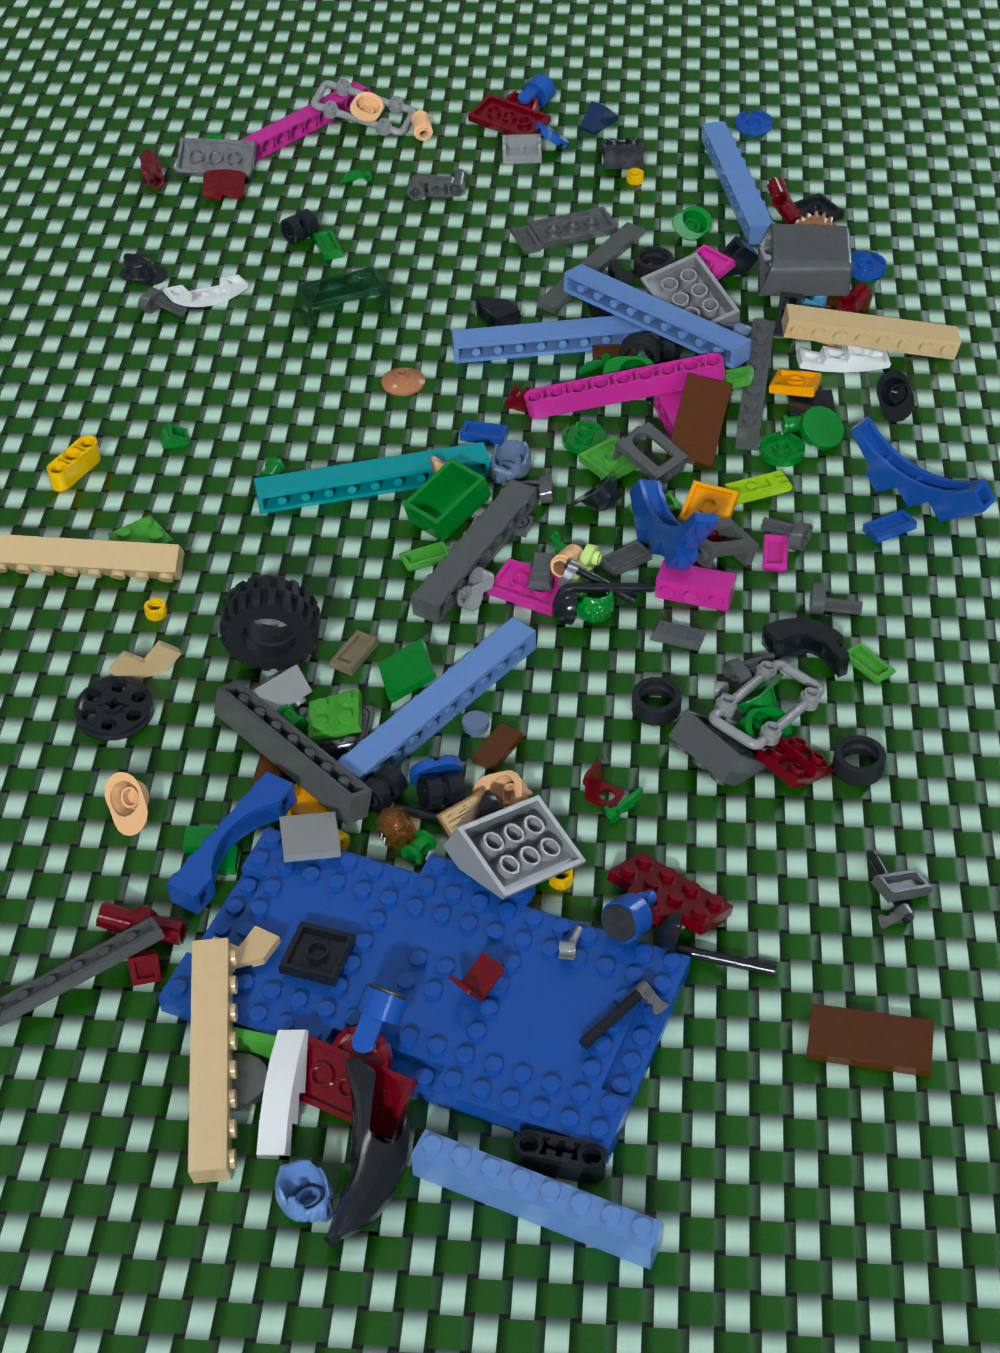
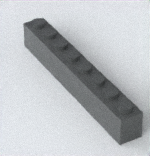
(754, 396)
(473, 550)
(293, 752)

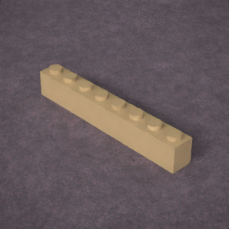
(870, 331)
(91, 557)
(212, 1061)

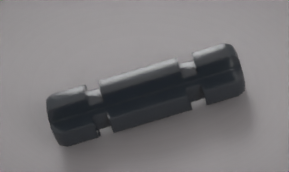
(337, 747)

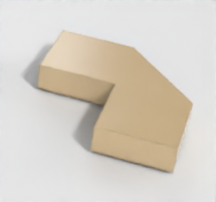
(156, 662)
(256, 947)

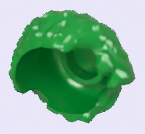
(594, 606)

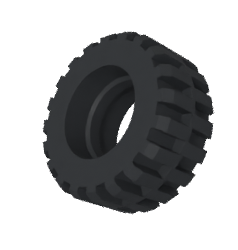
(275, 600)

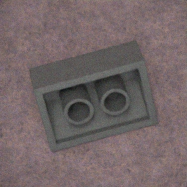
(714, 750)

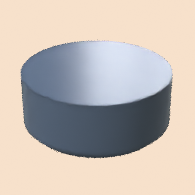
(475, 723)

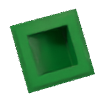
(174, 436)

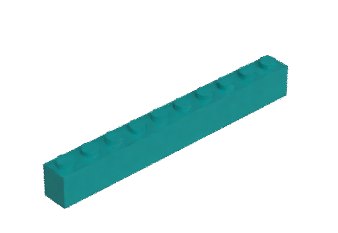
(361, 478)

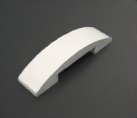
(227, 289)

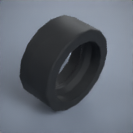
(651, 255)
(644, 340)
(656, 687)
(859, 775)

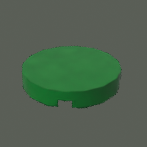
(821, 428)
(582, 436)
(781, 449)

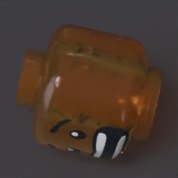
(395, 827)

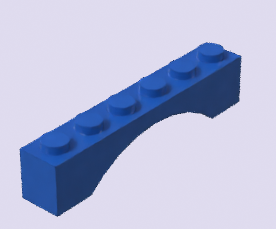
(195, 881)

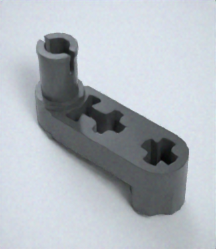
(425, 185)

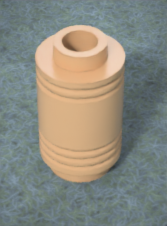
(421, 125)
(569, 552)

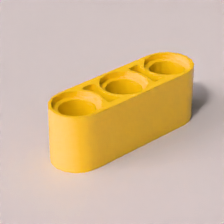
(73, 463)

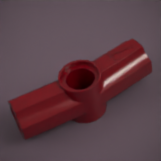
(151, 169)
(782, 200)
(855, 300)
(121, 918)

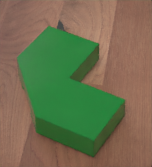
(193, 840)

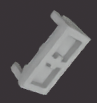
(521, 148)

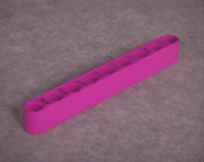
(298, 124)
(621, 386)

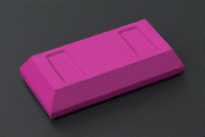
(775, 552)

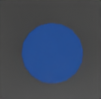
(753, 123)
(551, 134)
(867, 266)
(428, 766)

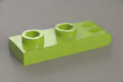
(760, 486)

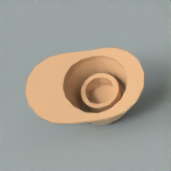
(366, 106)
(506, 785)
(127, 802)

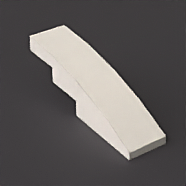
(843, 360)
(281, 1092)

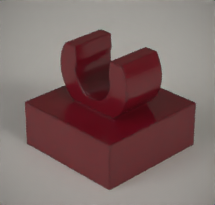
(516, 399)
(145, 968)

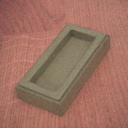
(354, 652)

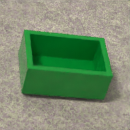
(447, 499)

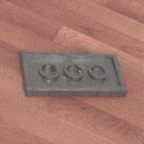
(201, 155)
(573, 227)

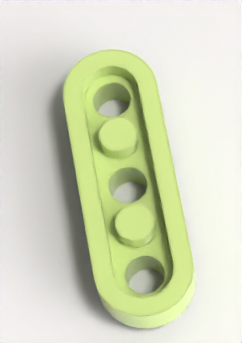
(589, 558)

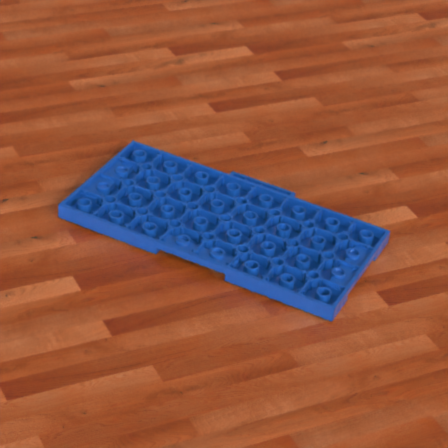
(495, 1059)

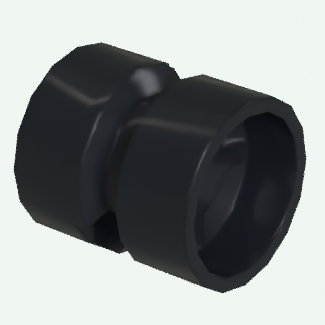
(299, 226)
(670, 350)
(387, 785)
(439, 791)

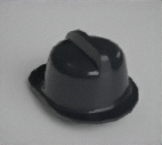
(141, 270)
(895, 396)
(602, 496)

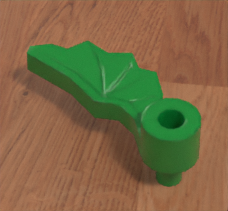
(354, 175)
(592, 365)
(555, 541)
(627, 803)

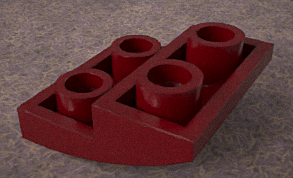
(223, 182)
(794, 762)

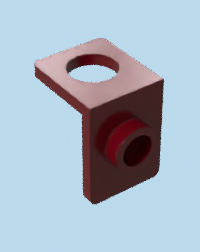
(595, 787)
(480, 977)

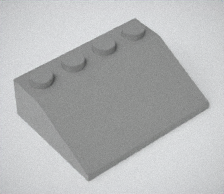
(693, 288)
(513, 848)

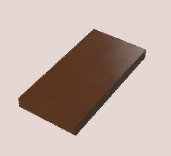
(700, 419)
(870, 1040)

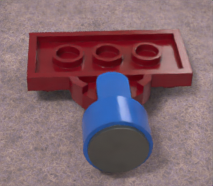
(518, 111)
(655, 893)
(326, 1069)

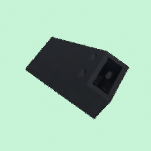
(623, 154)

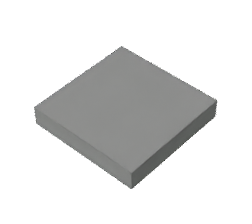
(309, 837)

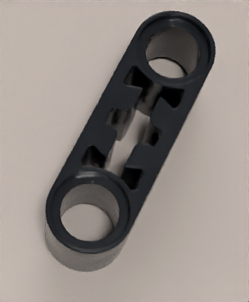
(561, 1156)

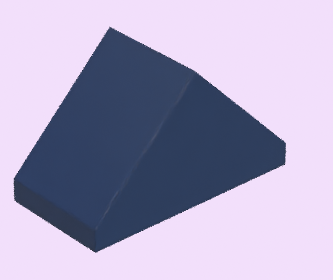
(597, 118)

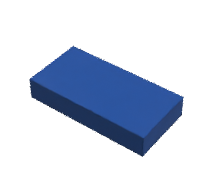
(484, 432)
(889, 526)

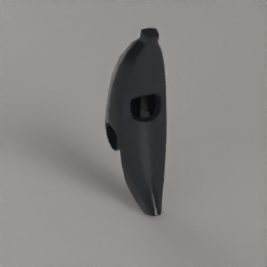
(374, 1165)

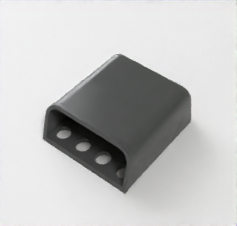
(805, 260)

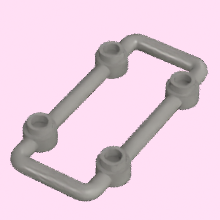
(344, 88)
(770, 731)

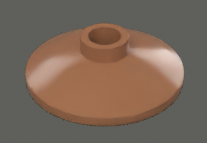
(403, 381)

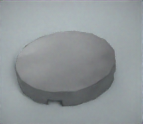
(250, 1080)

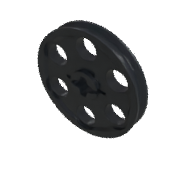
(105, 711)

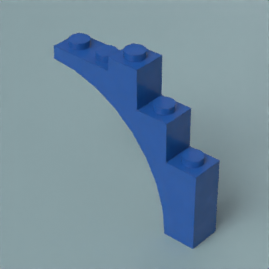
(917, 486)
(666, 535)

